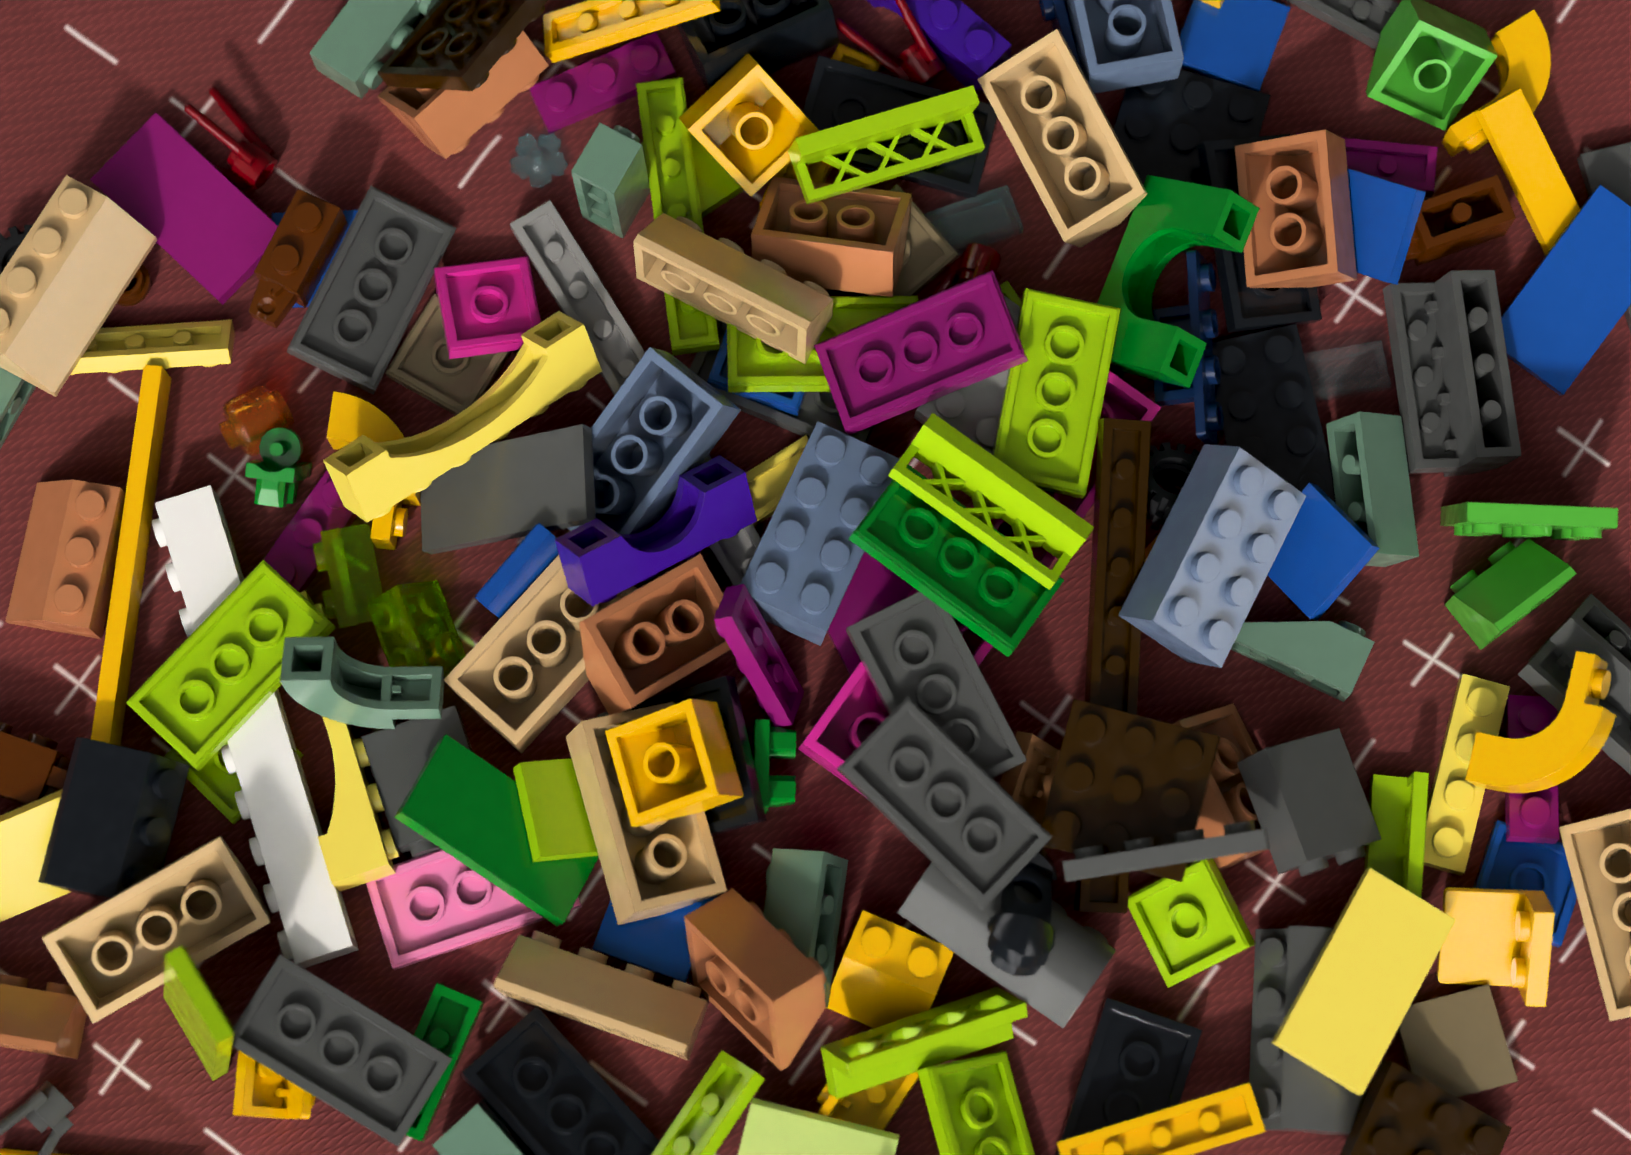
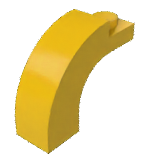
(1559, 749)

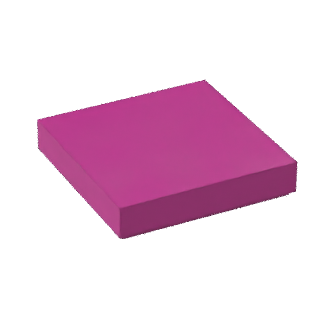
(486, 305)

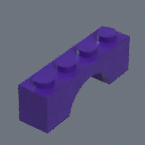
(958, 37)
(708, 507)

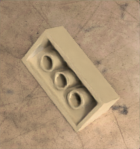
(1064, 140)
(66, 282)
(732, 286)
(528, 660)
(649, 865)
(1601, 874)
(122, 943)
(603, 996)

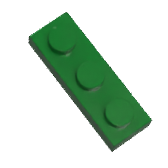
(446, 1027)

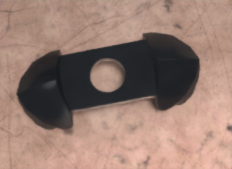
(1023, 931)

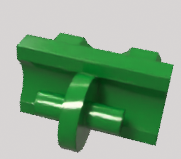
(277, 469)
(774, 744)

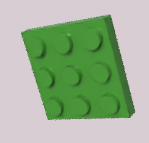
(1528, 520)

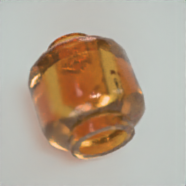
(251, 416)

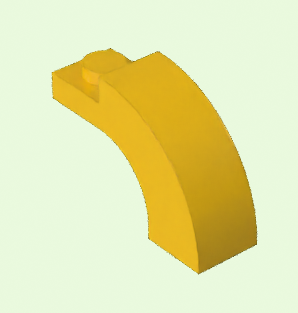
(1521, 63)
(349, 420)

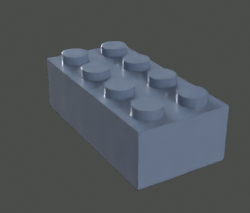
(1125, 42)
(649, 436)
(806, 548)
(1212, 555)

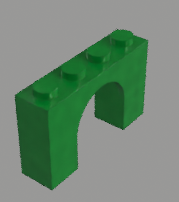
(1161, 226)

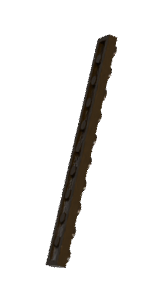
(1115, 565)

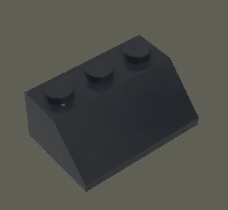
(769, 30)
(112, 819)

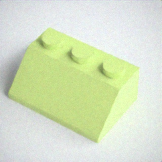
(792, 1131)

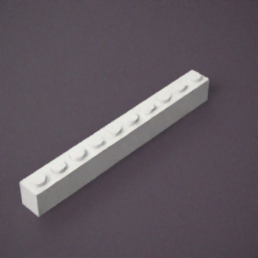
(262, 749)

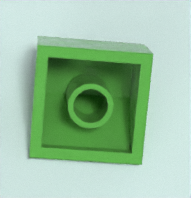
(1428, 62)
(1506, 591)

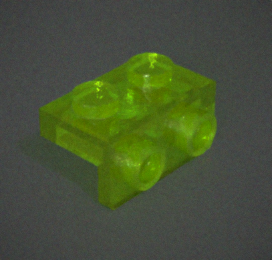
(352, 573)
(416, 627)

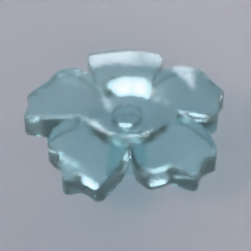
(538, 160)

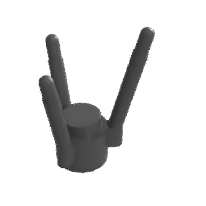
(43, 1109)

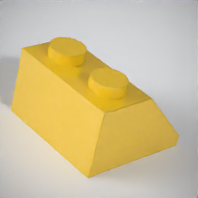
(747, 124)
(674, 762)
(887, 973)

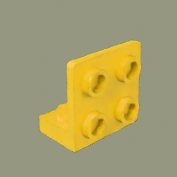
(1498, 940)

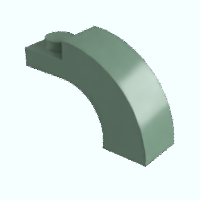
(356, 692)

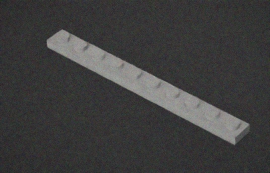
(618, 351)

